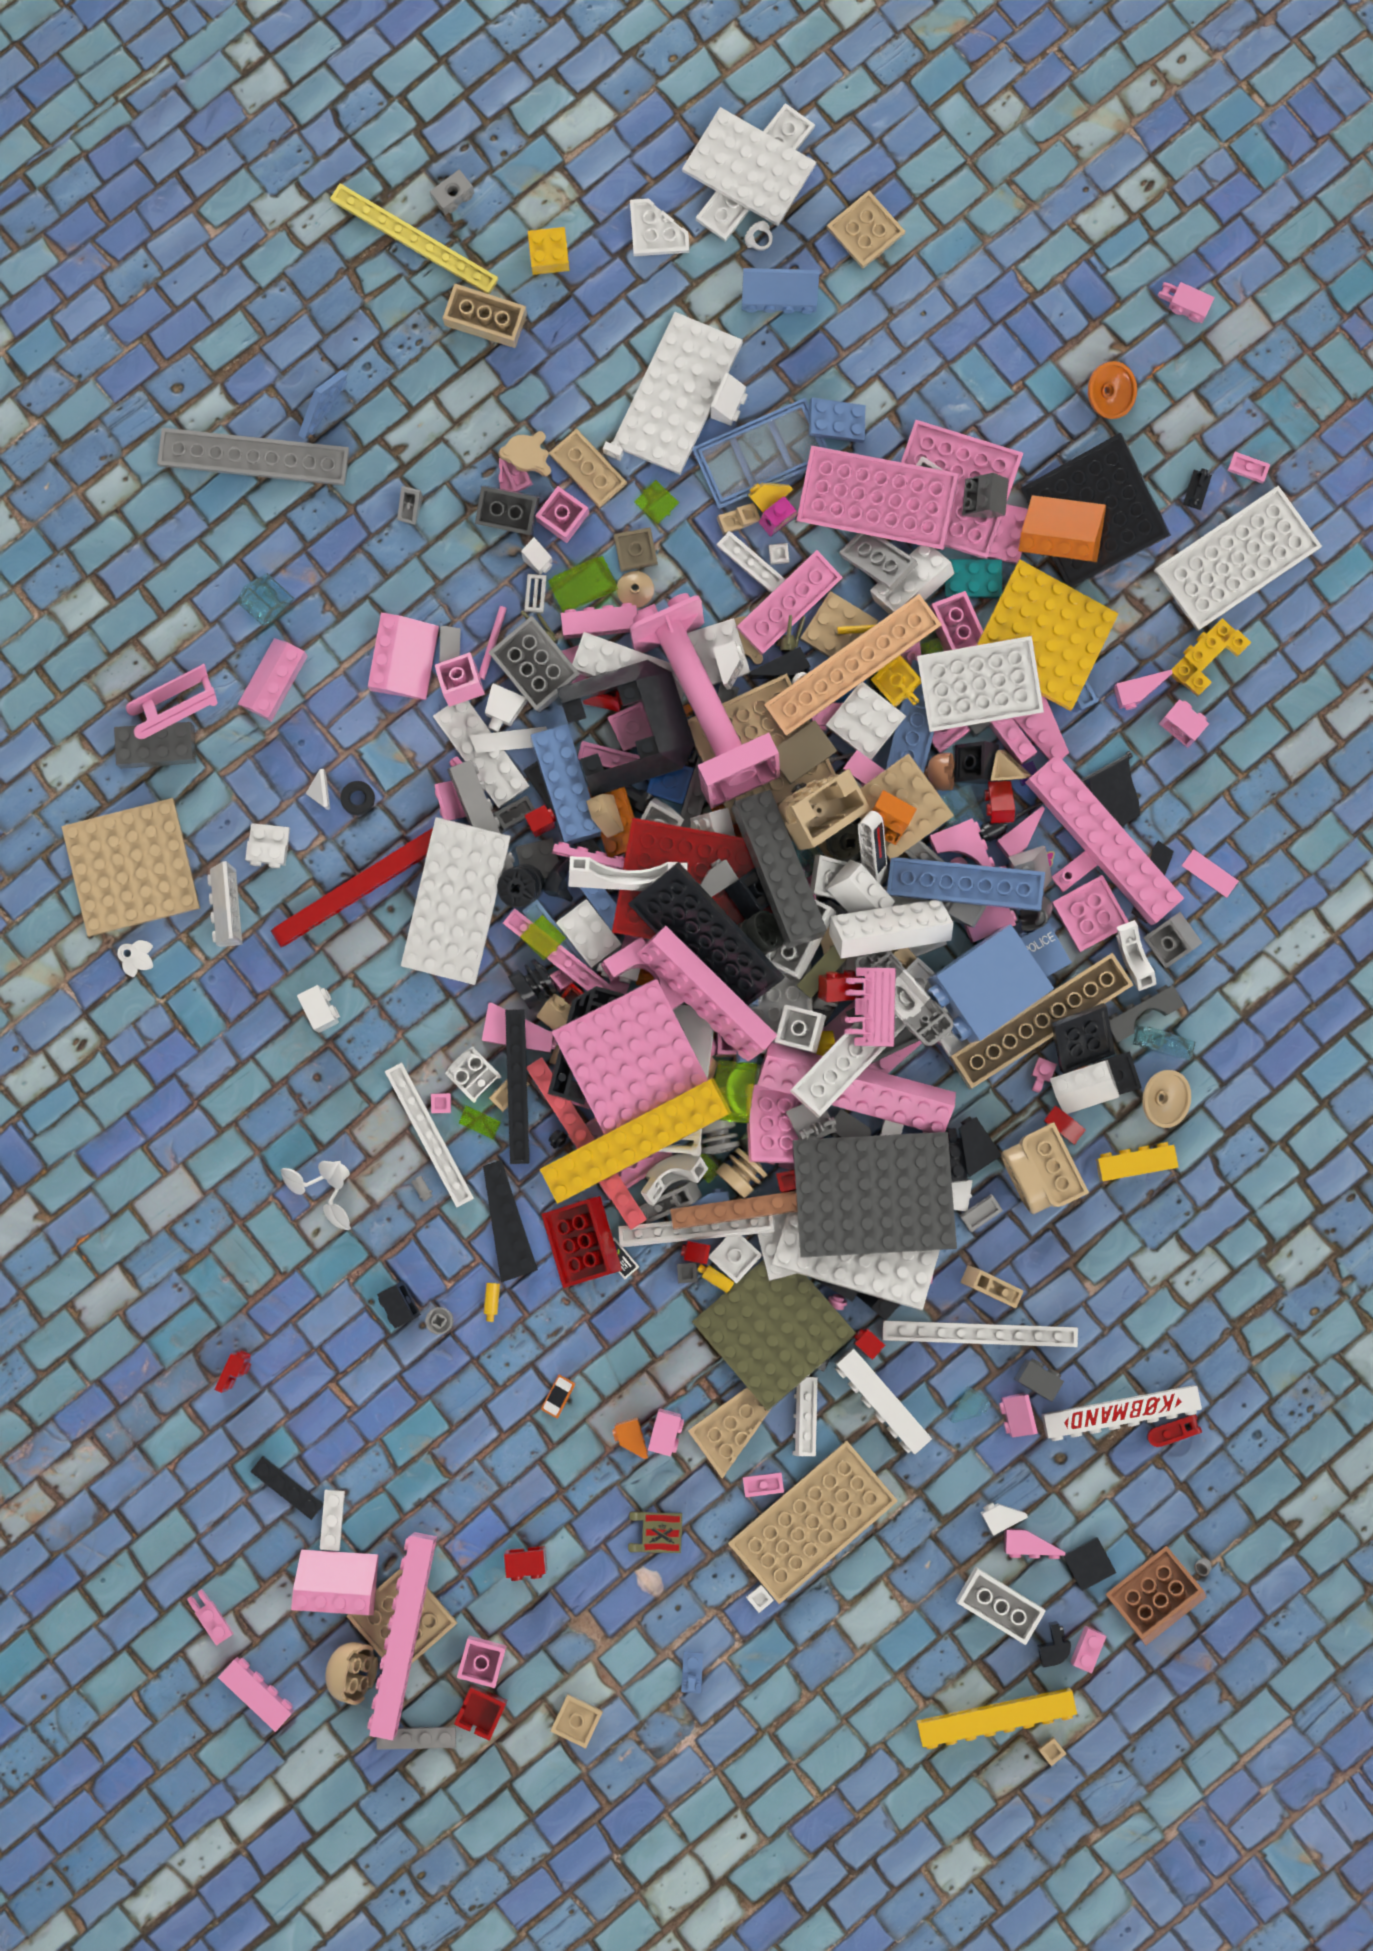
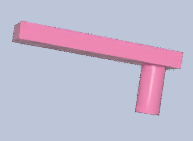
(1074, 871)

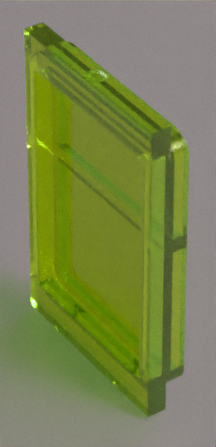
(582, 584)
(737, 1087)

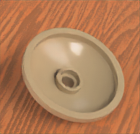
(1166, 1098)

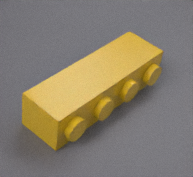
(1136, 1163)

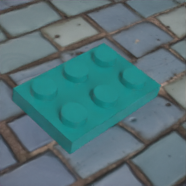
(977, 577)

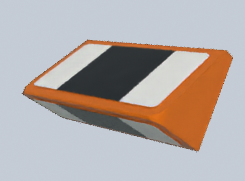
(558, 1396)

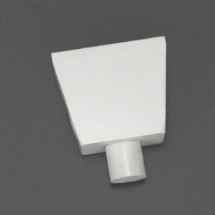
(503, 707)

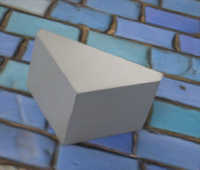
(409, 505)

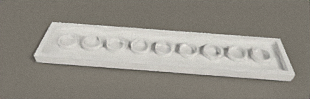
(845, 1061)

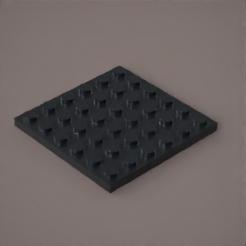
(1110, 478)

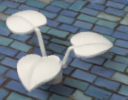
(335, 1174)

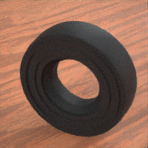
(361, 809)

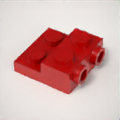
(236, 1366)

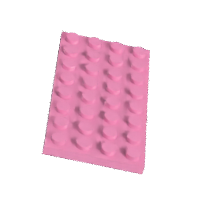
(877, 497)

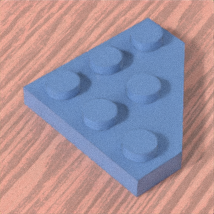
(322, 402)

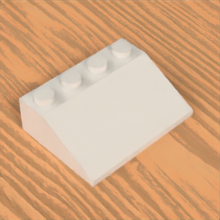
(225, 905)

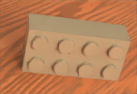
(484, 315)

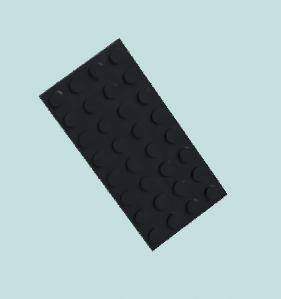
(707, 931)

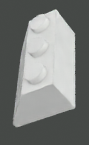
(858, 890)
(1085, 1087)

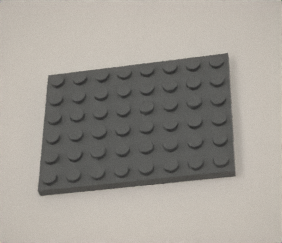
(874, 1194)

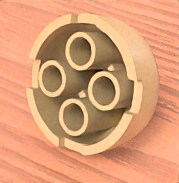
(342, 1672)

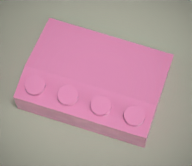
(403, 656)
(335, 1582)

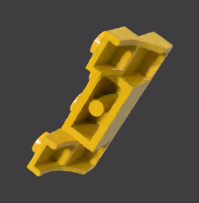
(1197, 658)

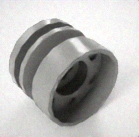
(719, 1137)

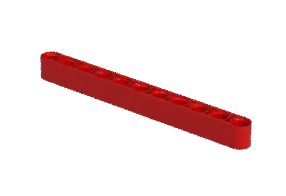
(352, 890)

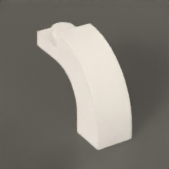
(1134, 956)
(672, 1170)

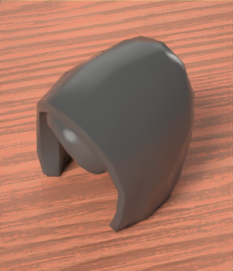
(1036, 919)

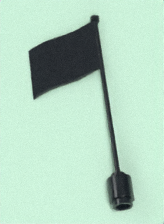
(1111, 787)

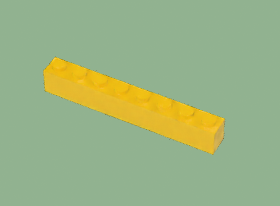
(996, 1717)

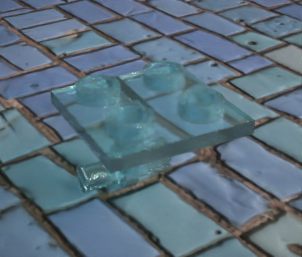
(963, 806)

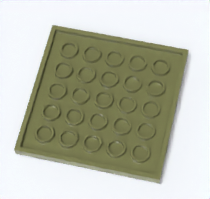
(773, 1332)

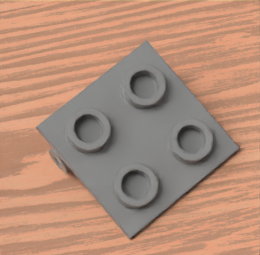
(808, 1125)

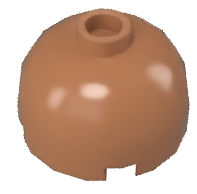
(941, 771)

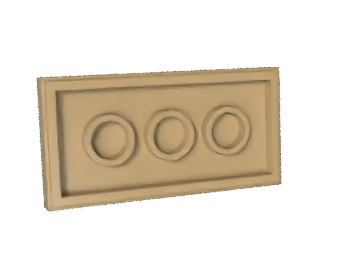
(588, 468)

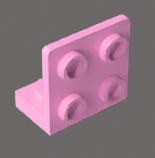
(449, 802)

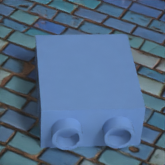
(989, 985)

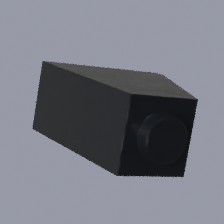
(976, 1146)

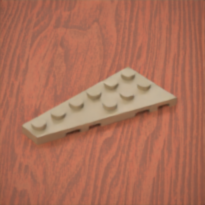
(729, 1429)

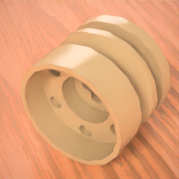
(741, 1173)

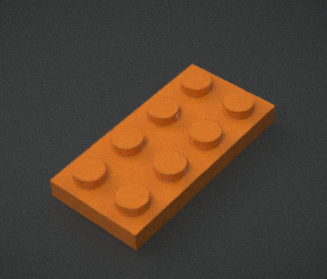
(617, 844)

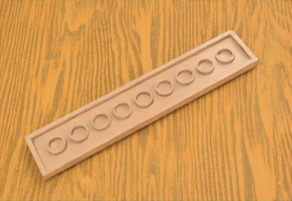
(852, 665)

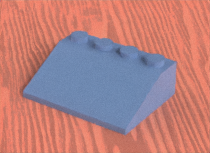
(780, 290)

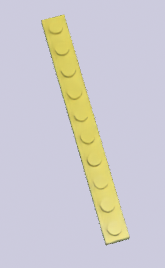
(414, 239)

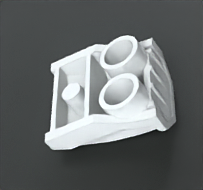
(472, 1073)

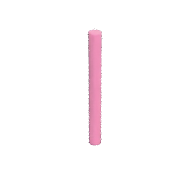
(492, 642)

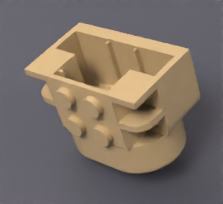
(822, 809)
(1043, 1170)

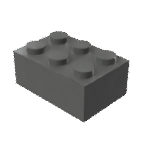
(507, 510)

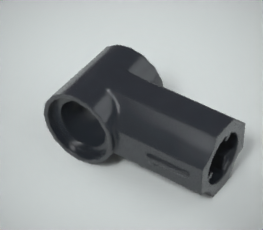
(638, 798)

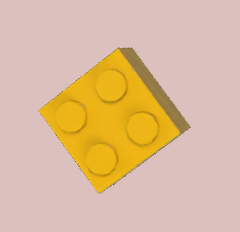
(548, 250)

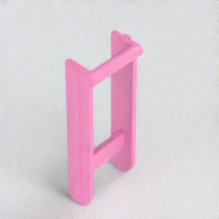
(147, 702)

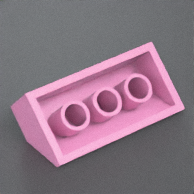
(273, 679)

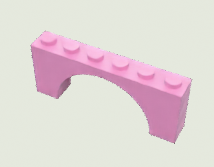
(965, 840)

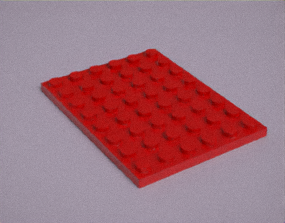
(657, 843)

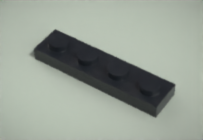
(287, 1487)

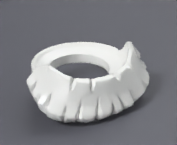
(749, 238)

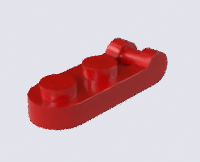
(1173, 1431)

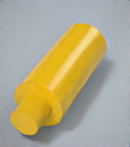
(716, 1278)
(491, 1301)

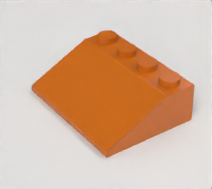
(1062, 528)

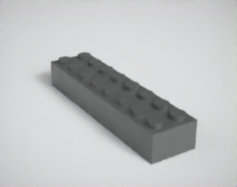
(779, 869)

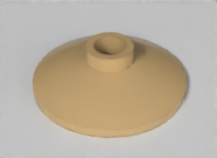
(642, 595)

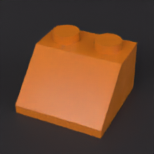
(631, 1437)

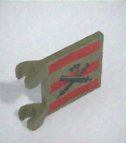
(660, 1532)

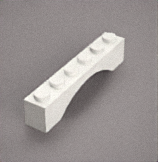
(590, 874)

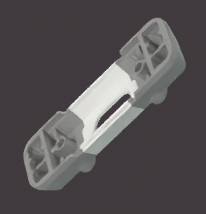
(927, 1017)

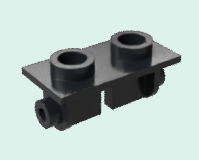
(1197, 489)

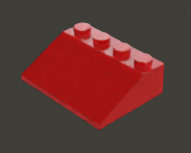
(581, 1242)

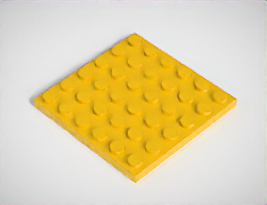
(1063, 625)

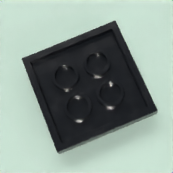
(1083, 1038)

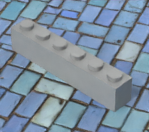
(474, 802)

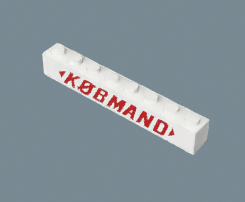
(1121, 1411)

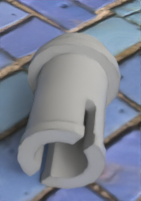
(422, 1189)

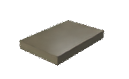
(804, 752)

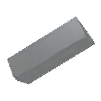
(449, 643)

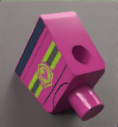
(778, 515)

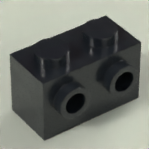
(398, 1304)

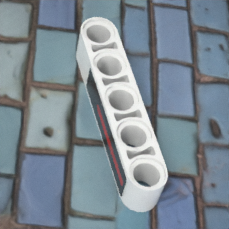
(873, 846)

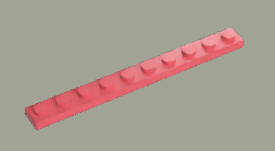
(581, 1136)

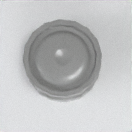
(439, 1320)

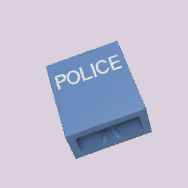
(1046, 949)

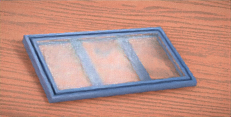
(757, 452)

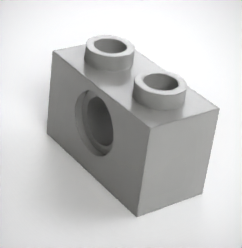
(456, 182)

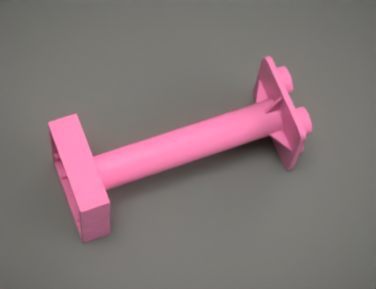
(736, 766)

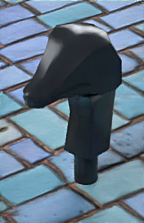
(555, 883)

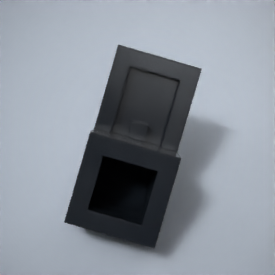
(1057, 1650)

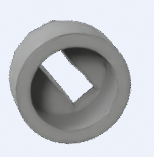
(1203, 1567)

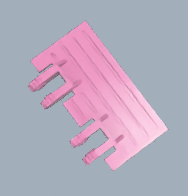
(876, 1006)

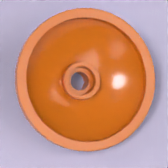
(1120, 390)

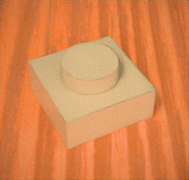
(1052, 1751)

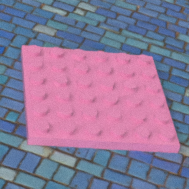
(970, 459)
(629, 1056)

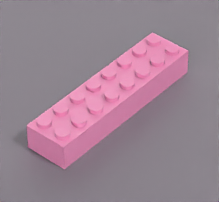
(707, 994)

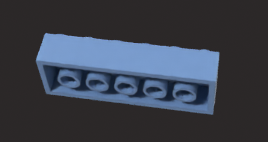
(564, 784)

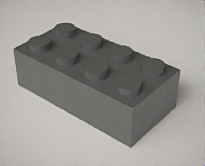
(166, 747)

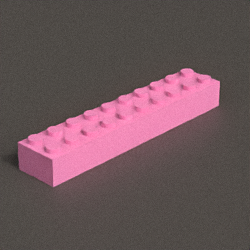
(1104, 840)
(869, 1094)
(403, 1636)

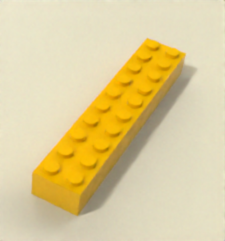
(635, 1140)

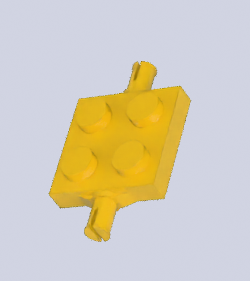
(897, 681)

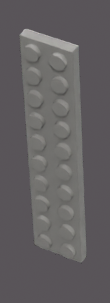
(253, 456)

